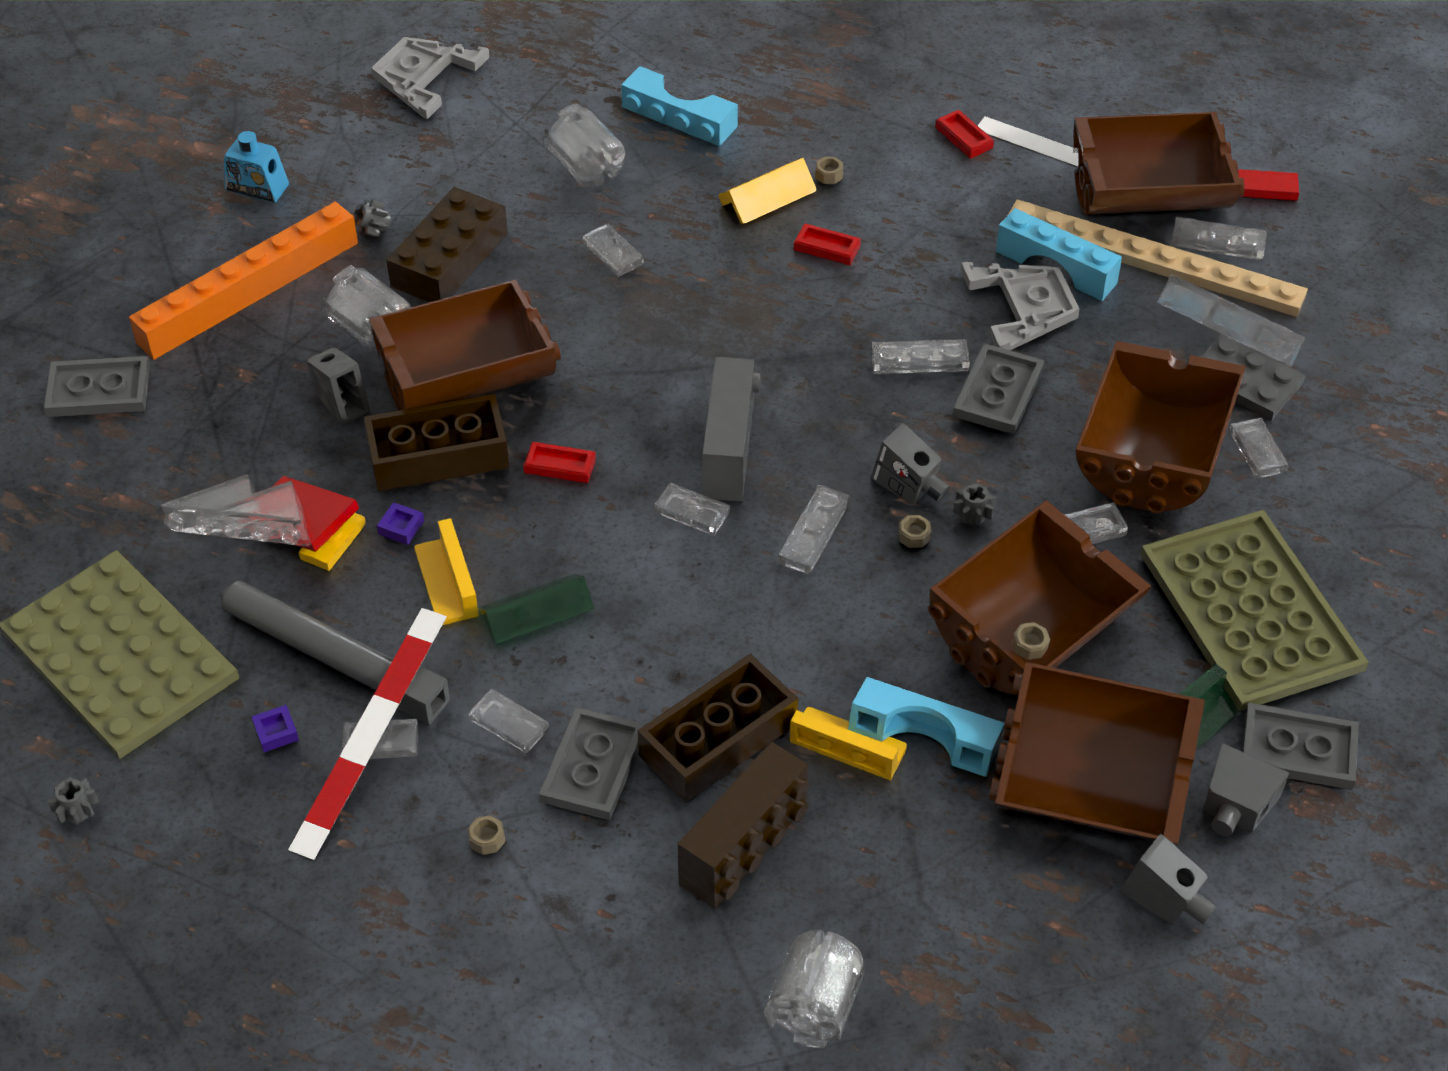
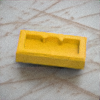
(336, 545)

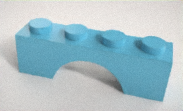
(704, 118)
(1089, 265)
(889, 710)

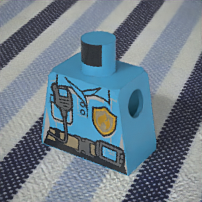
(254, 169)

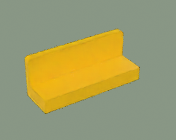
(770, 191)
(447, 575)
(831, 738)

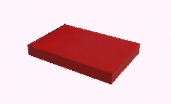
(323, 511)

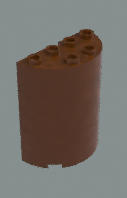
(1154, 163)
(463, 346)
(1157, 427)
(1037, 574)
(1098, 753)

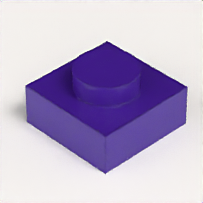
(400, 523)
(275, 728)

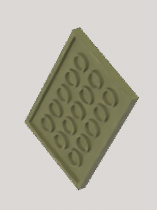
(1253, 609)
(118, 653)

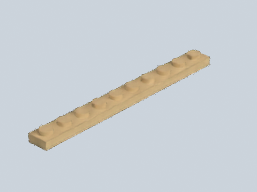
(1186, 265)

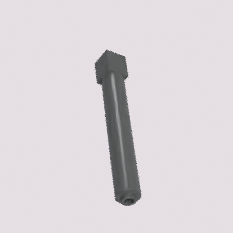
(426, 693)

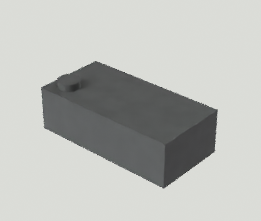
(729, 428)

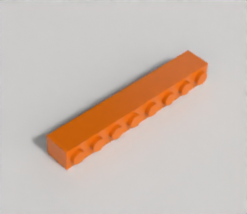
(243, 280)

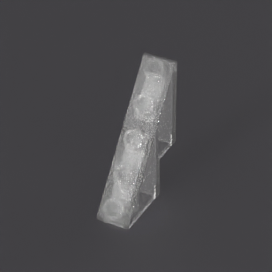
(1231, 320)
(239, 512)

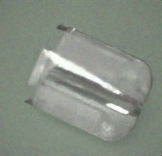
(585, 146)
(356, 299)
(816, 988)

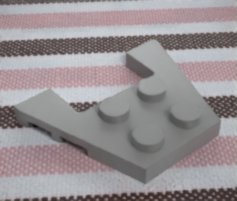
(416, 63)
(1035, 295)

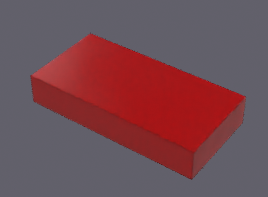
(964, 134)
(1270, 184)
(827, 244)
(559, 462)

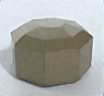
(829, 170)
(914, 531)
(1030, 640)
(486, 834)

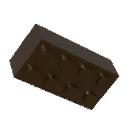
(447, 246)
(436, 442)
(717, 727)
(743, 825)

